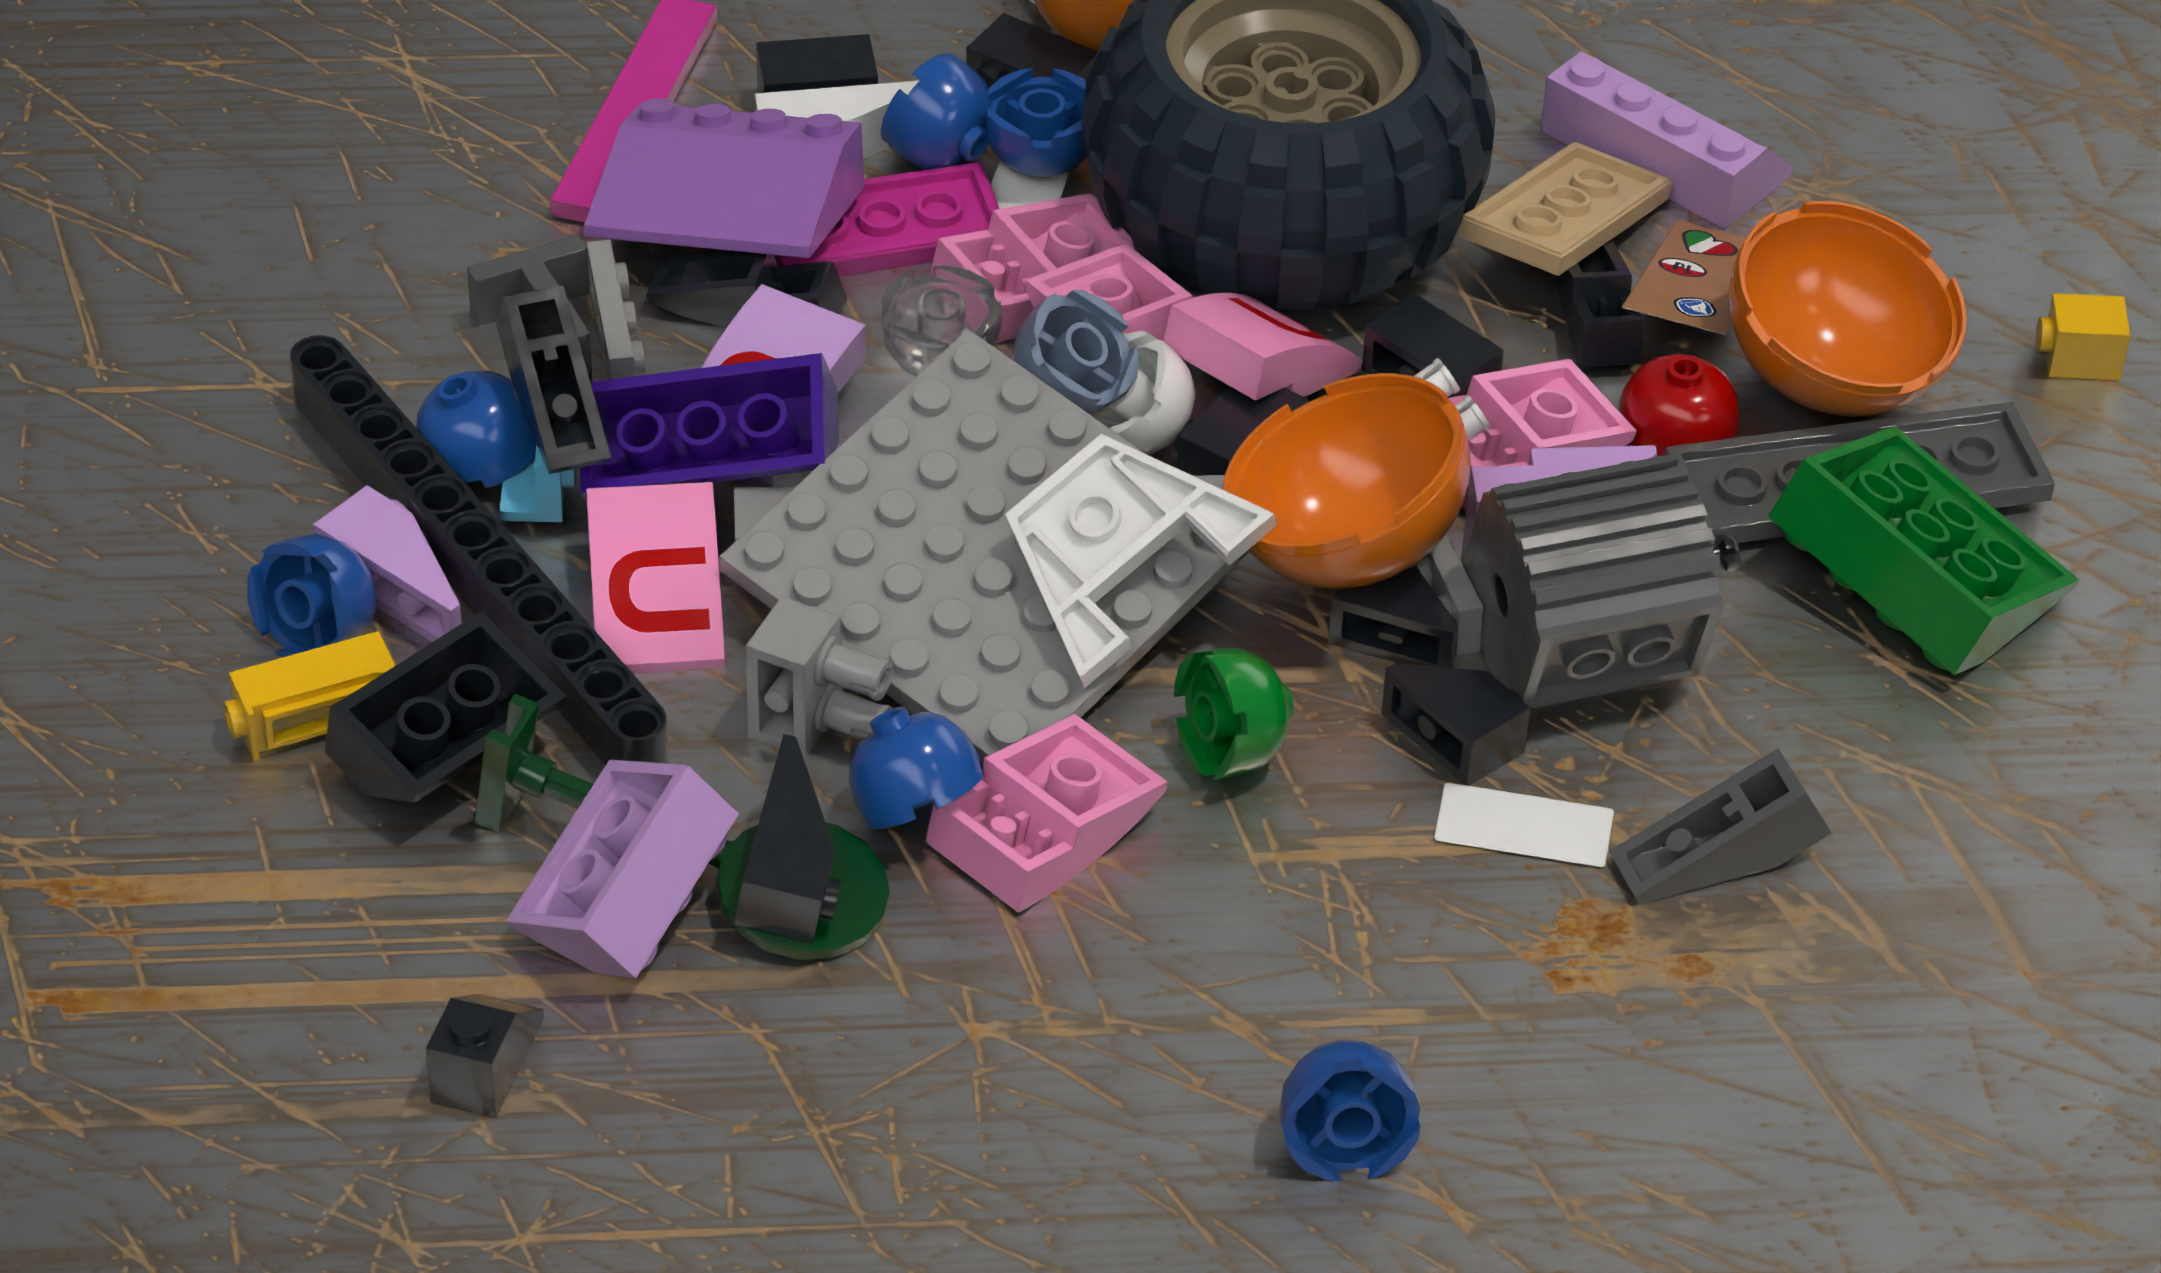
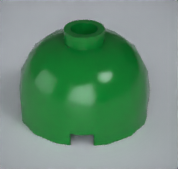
(1233, 711)

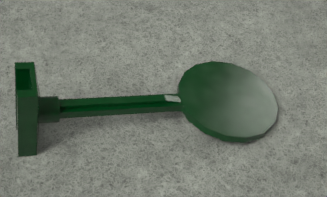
(513, 769)

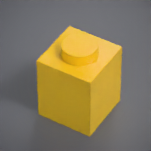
(2084, 336)

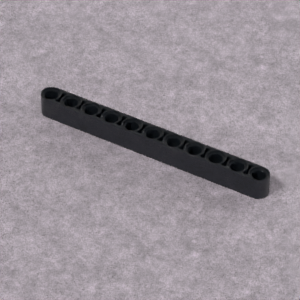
(477, 553)

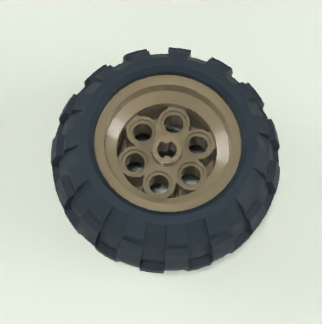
(1288, 142)

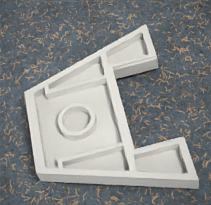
(1102, 522)

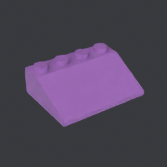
(727, 179)

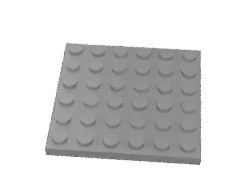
(922, 564)

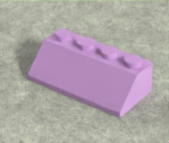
(1710, 165)

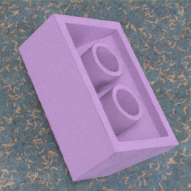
(624, 866)

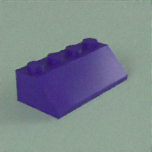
(716, 423)

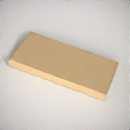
(1565, 208)

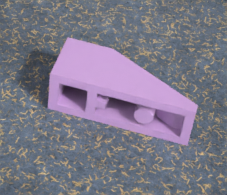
(399, 559)

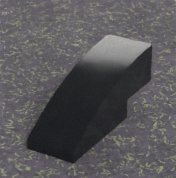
(720, 283)
(1593, 310)

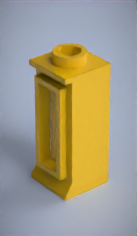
(293, 694)

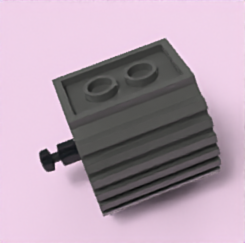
(1597, 580)

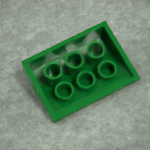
(1920, 547)

